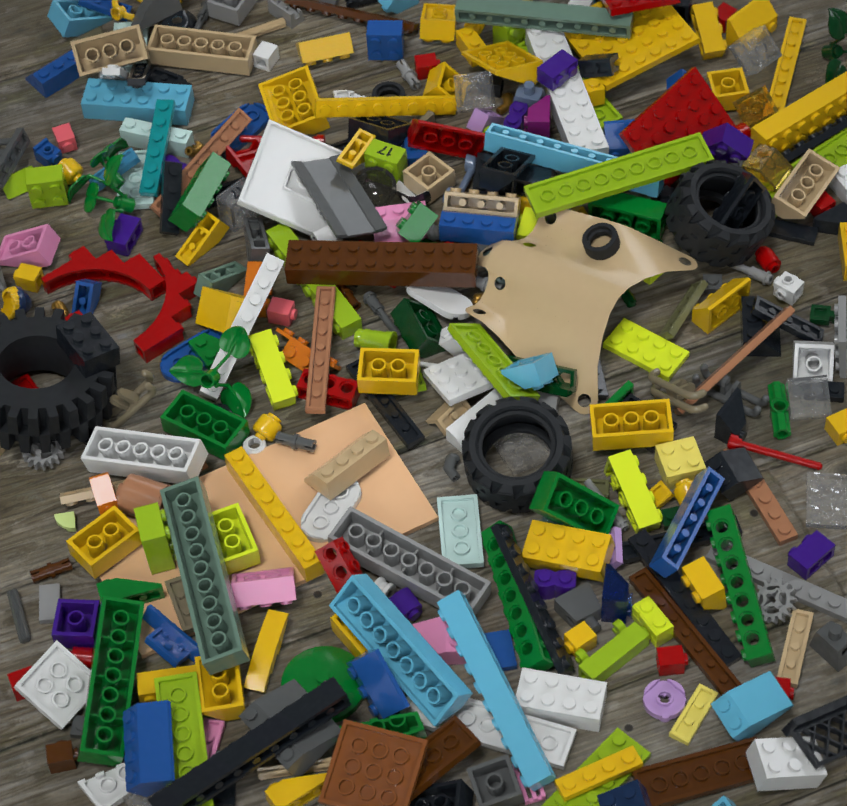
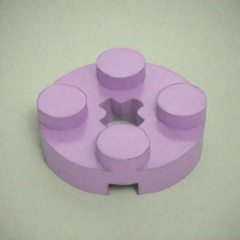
(661, 710)

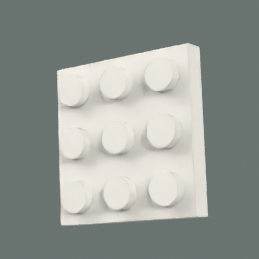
(457, 379)
(56, 685)

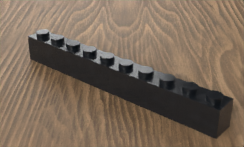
(255, 747)

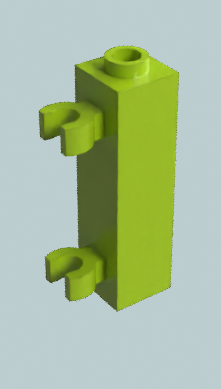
(615, 653)

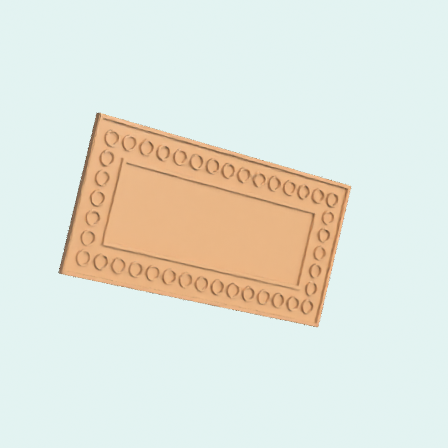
(386, 490)

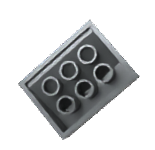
(306, 751)

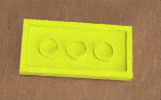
(646, 349)

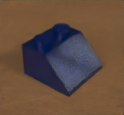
(615, 597)

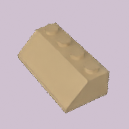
(115, 47)
(804, 186)
(349, 465)

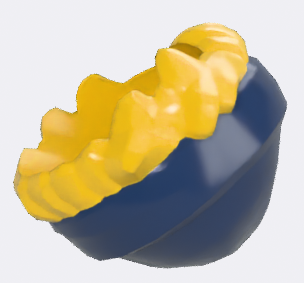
(14, 299)

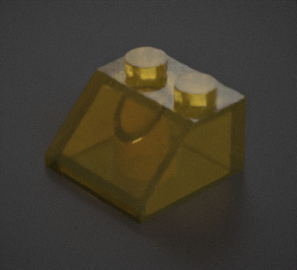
(755, 106)
(768, 166)

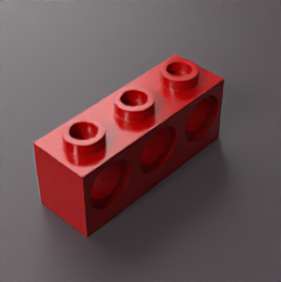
(341, 391)
(334, 564)

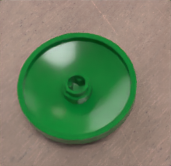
(320, 664)

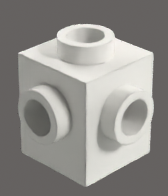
(788, 288)

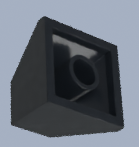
(731, 418)

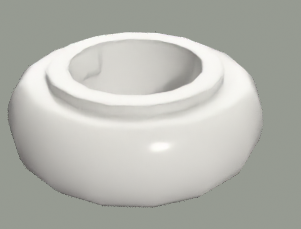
(253, 440)

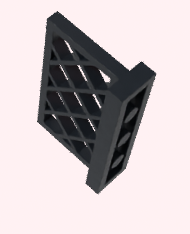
(821, 718)

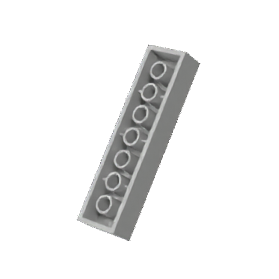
(407, 561)

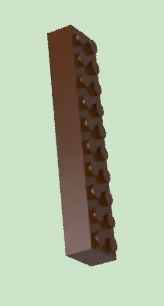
(382, 263)

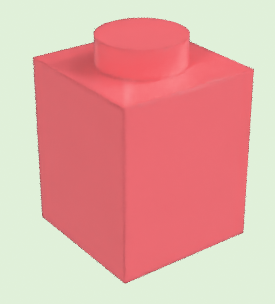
(65, 138)
(281, 311)

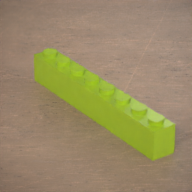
(345, 317)

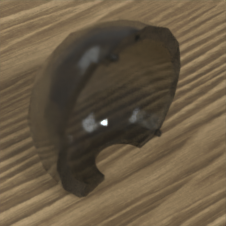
(378, 185)

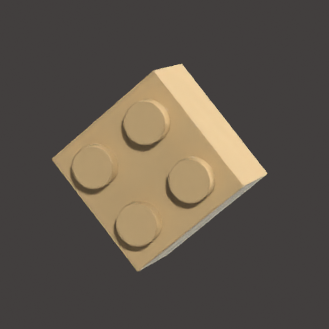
(429, 175)

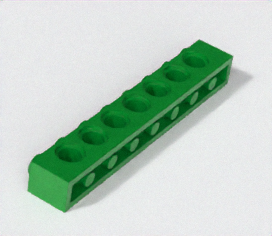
(521, 625)
(762, 651)

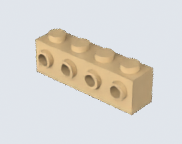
(482, 203)

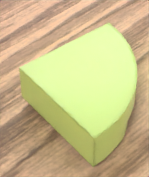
(66, 520)

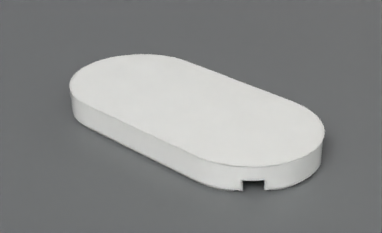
(441, 300)
(324, 514)

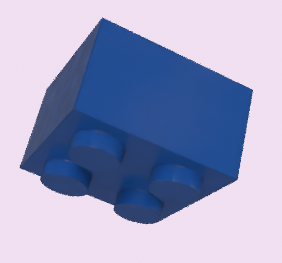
(385, 40)

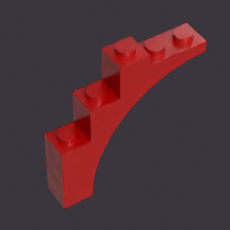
(108, 267)
(176, 309)

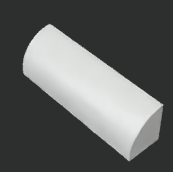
(456, 430)

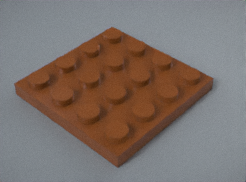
(372, 767)

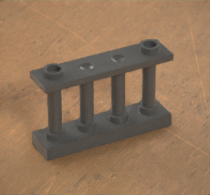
(12, 153)

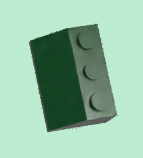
(418, 327)

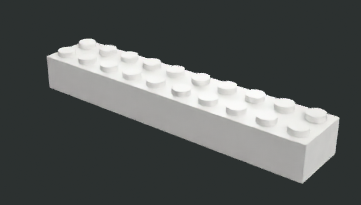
(569, 102)

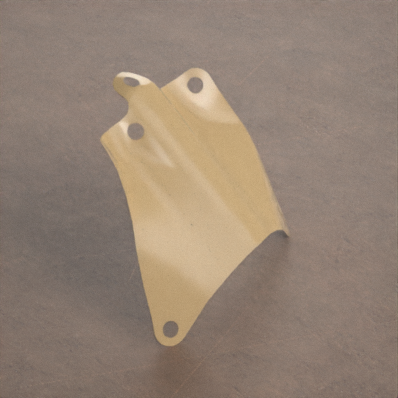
(562, 297)

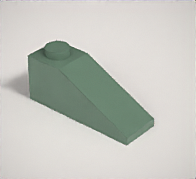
(221, 277)

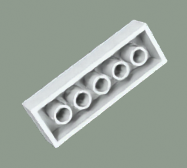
(145, 454)

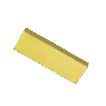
(693, 714)

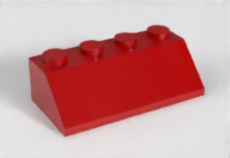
(444, 139)

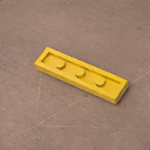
(598, 773)

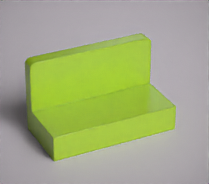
(16, 184)

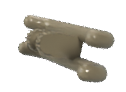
(676, 392)
(130, 401)

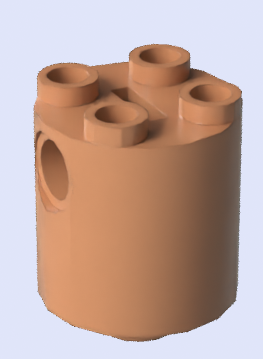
(138, 492)

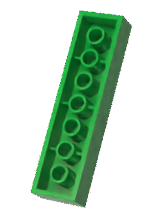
(110, 680)

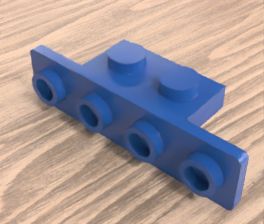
(169, 639)

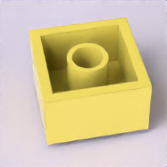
(678, 460)

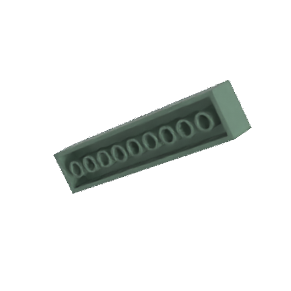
(204, 576)

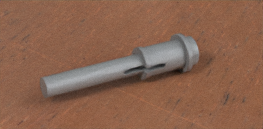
(755, 273)
(619, 521)

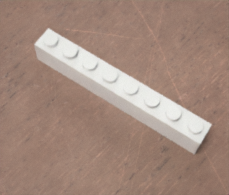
(247, 316)

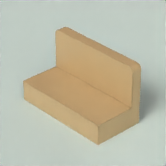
(446, 415)

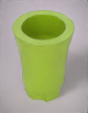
(375, 339)

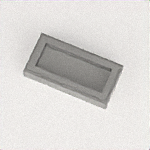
(48, 601)

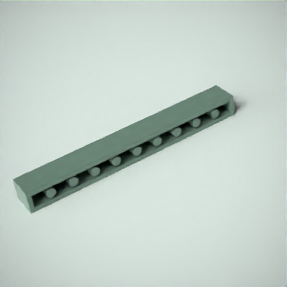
(545, 17)

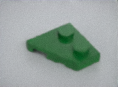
(205, 348)

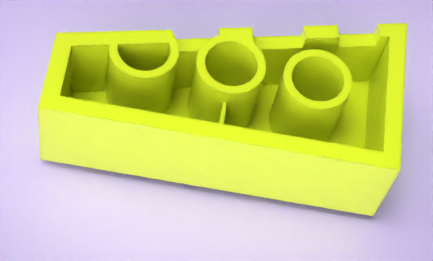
(272, 369)
(633, 491)

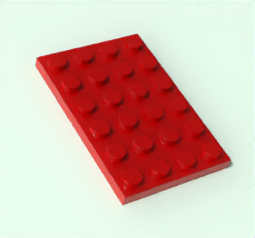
(679, 112)

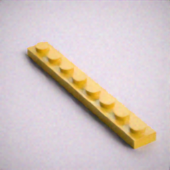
(787, 62)
(384, 106)

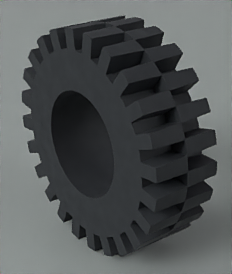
(51, 411)

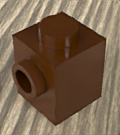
(61, 756)

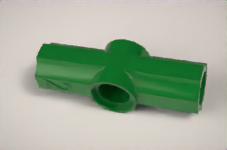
(779, 410)

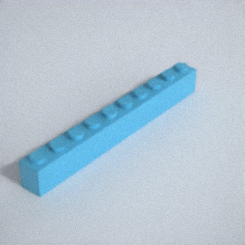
(553, 153)
(496, 690)

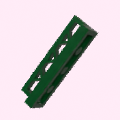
(558, 386)

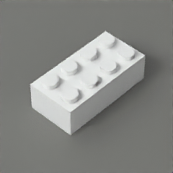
(562, 698)

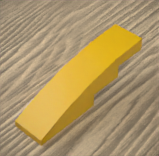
(266, 651)

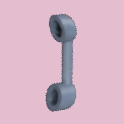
(470, 164)

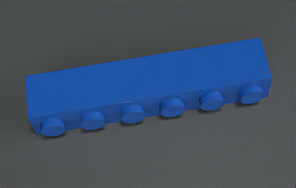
(686, 522)

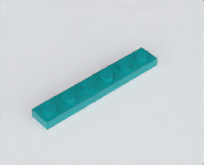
(157, 148)

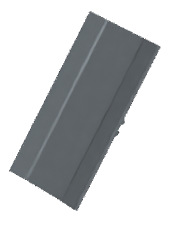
(339, 197)

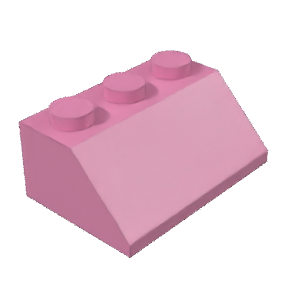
(391, 215)
(264, 587)

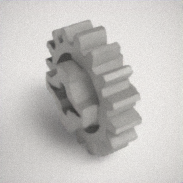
(43, 459)
(784, 600)

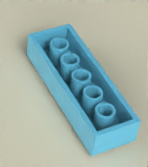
(115, 100)

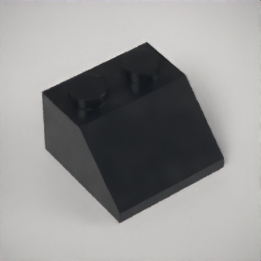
(737, 469)

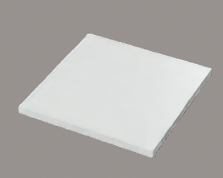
(273, 184)

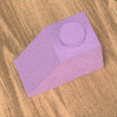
(482, 118)

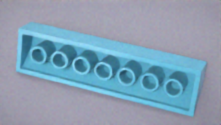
(408, 655)

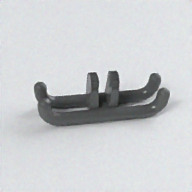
(727, 389)

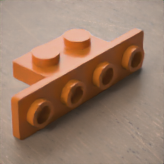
(298, 352)

